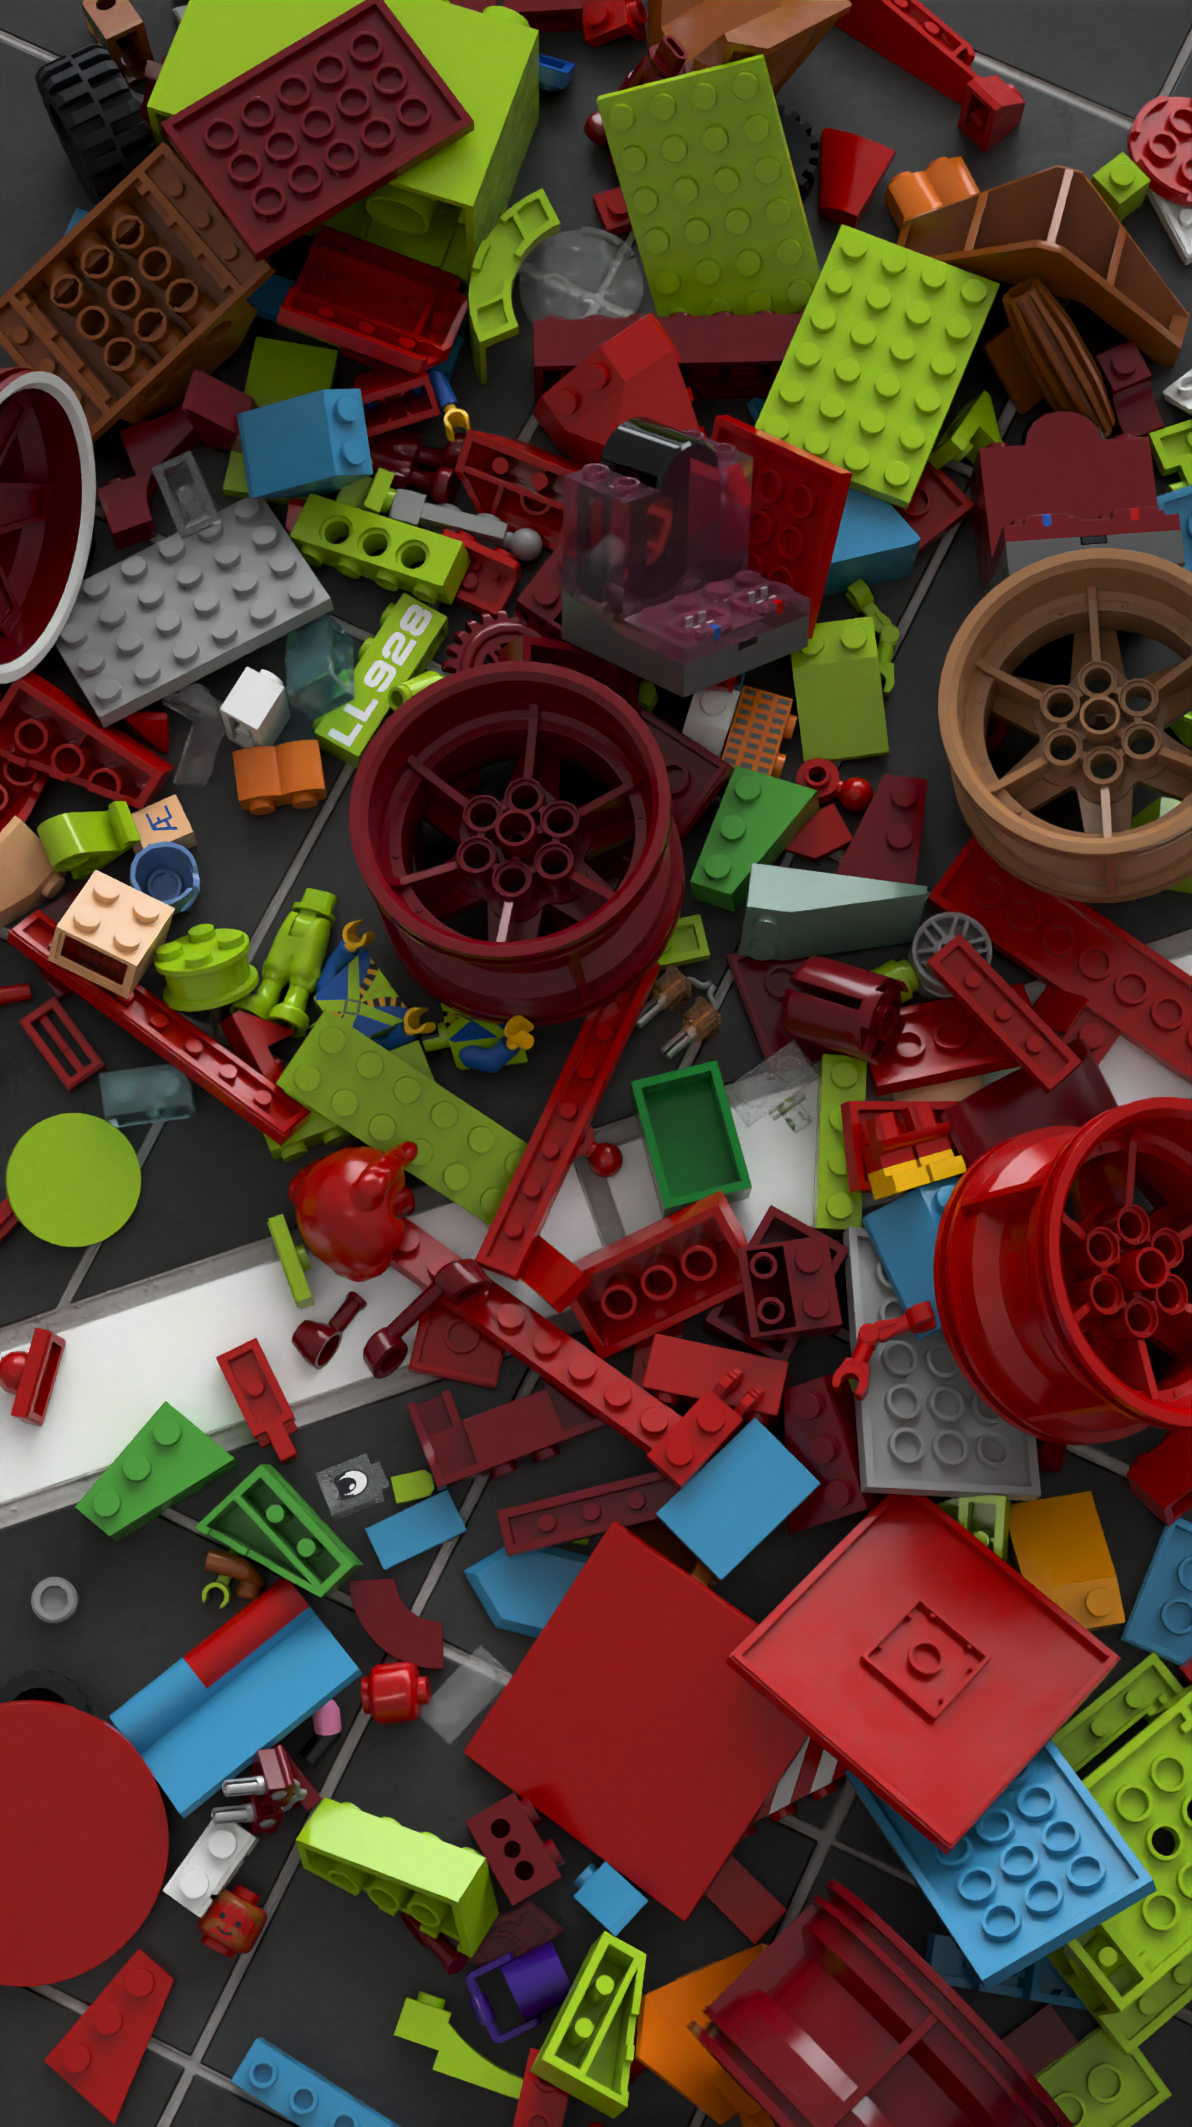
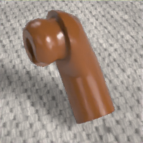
(240, 1569)

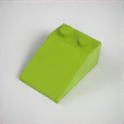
(840, 692)

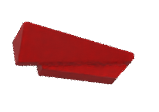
(914, 41)

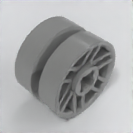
(935, 935)

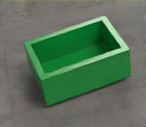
(689, 1137)

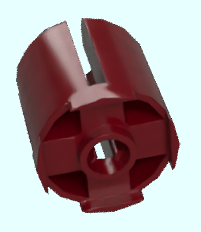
(844, 1009)

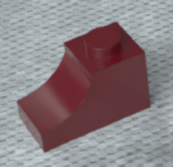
(1129, 390)

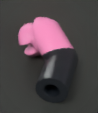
(327, 1733)

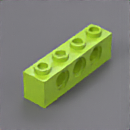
(327, 520)

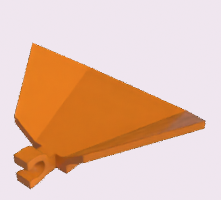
(679, 2058)

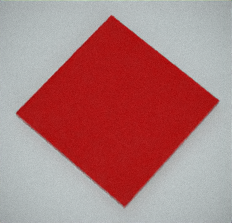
(923, 1665)
(638, 1724)

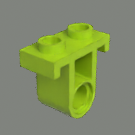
(88, 839)

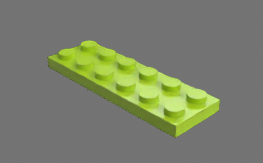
(394, 1103)

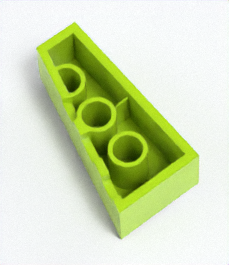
(402, 1871)

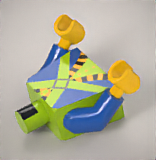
(362, 996)
(480, 1043)

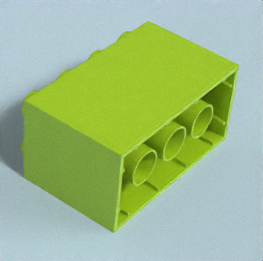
(481, 57)

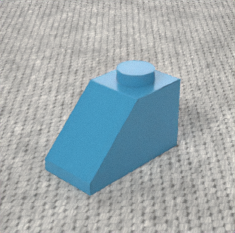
(608, 1897)

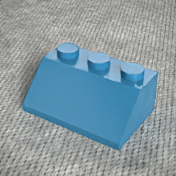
(905, 1243)

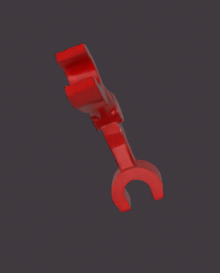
(916, 1319)

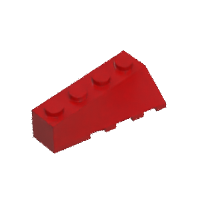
(65, 739)

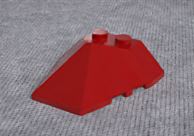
(618, 381)

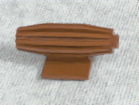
(1046, 357)

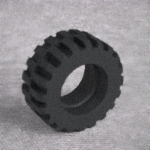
(94, 118)

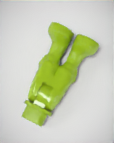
(295, 959)

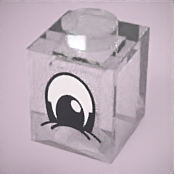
(352, 1486)

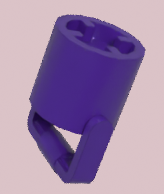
(535, 1982)

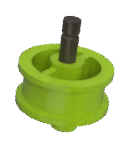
(206, 971)

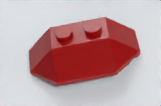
(516, 483)

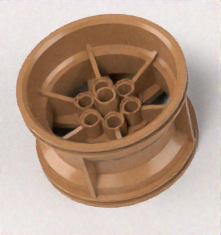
(1090, 597)

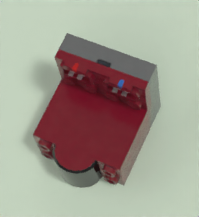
(1066, 494)

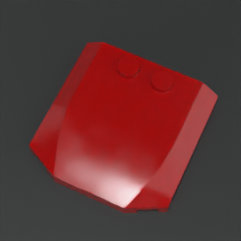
(375, 302)

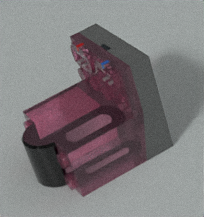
(663, 562)

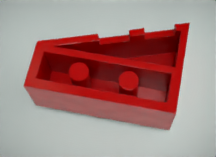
(686, 1370)

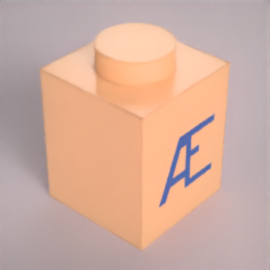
(163, 823)

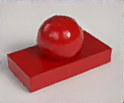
(32, 1375)

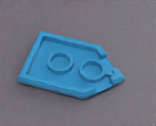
(525, 1588)

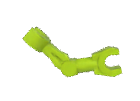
(863, 601)

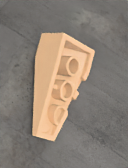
(24, 872)

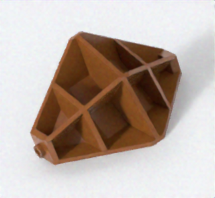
(739, 29)
(1068, 238)

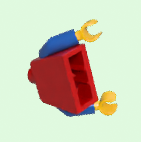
(400, 398)

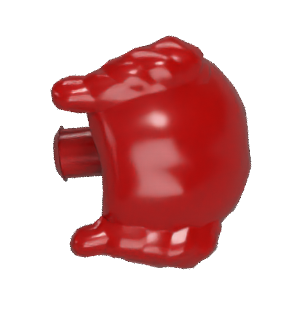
(351, 1207)

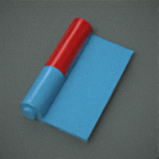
(235, 1695)

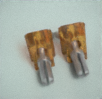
(698, 1021)

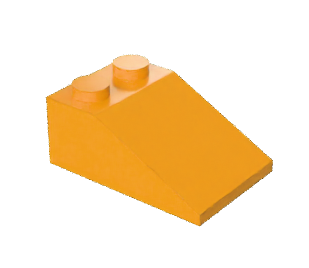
(1066, 1556)

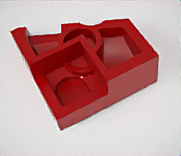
(849, 175)

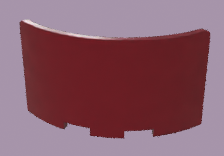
(1020, 1106)

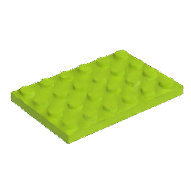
(712, 192)
(877, 362)

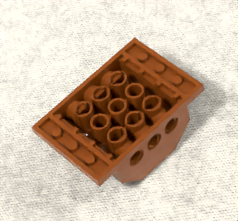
(136, 297)

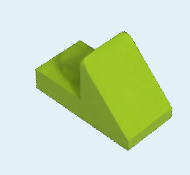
(968, 431)

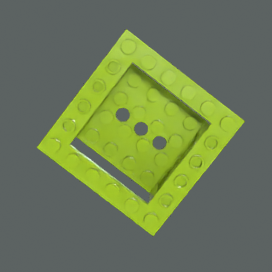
(1138, 1962)

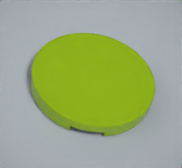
(73, 1180)

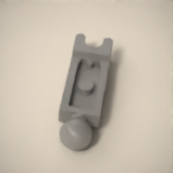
(486, 528)

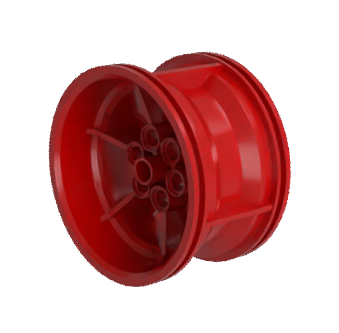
(1028, 1280)

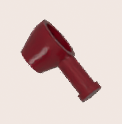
(320, 1341)
(451, 1959)

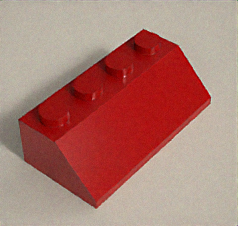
(660, 1275)

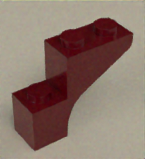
(129, 500)

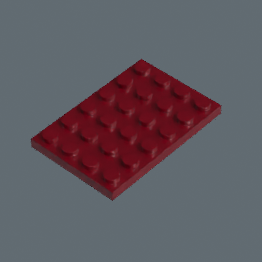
(317, 127)

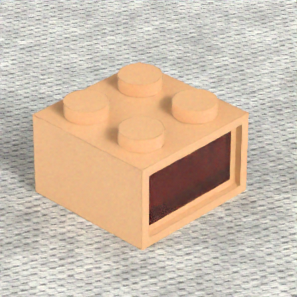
(110, 934)

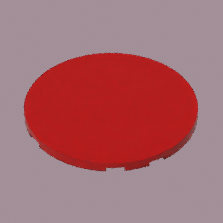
(76, 1842)

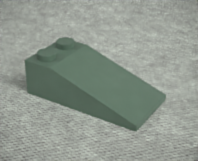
(822, 913)

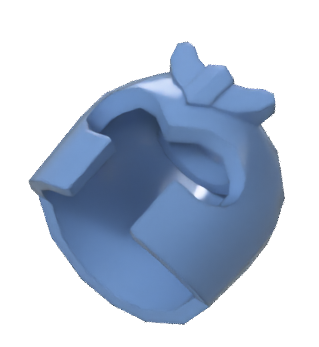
(167, 874)

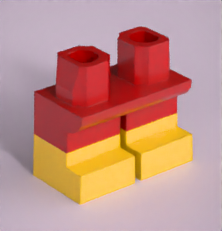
(909, 1159)

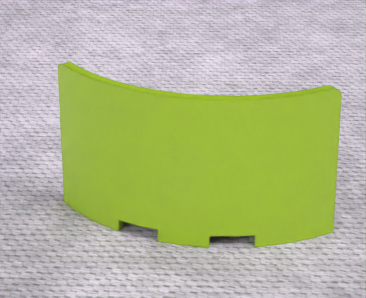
(495, 270)

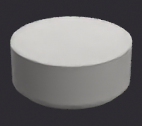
(55, 1600)

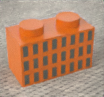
(758, 732)

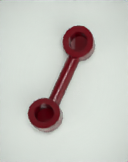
(456, 1280)

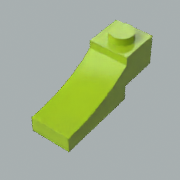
(429, 2024)

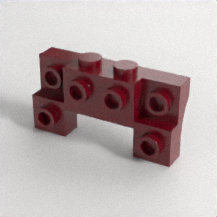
(498, 1437)

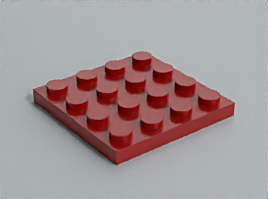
(793, 510)

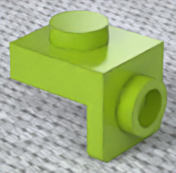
(370, 493)

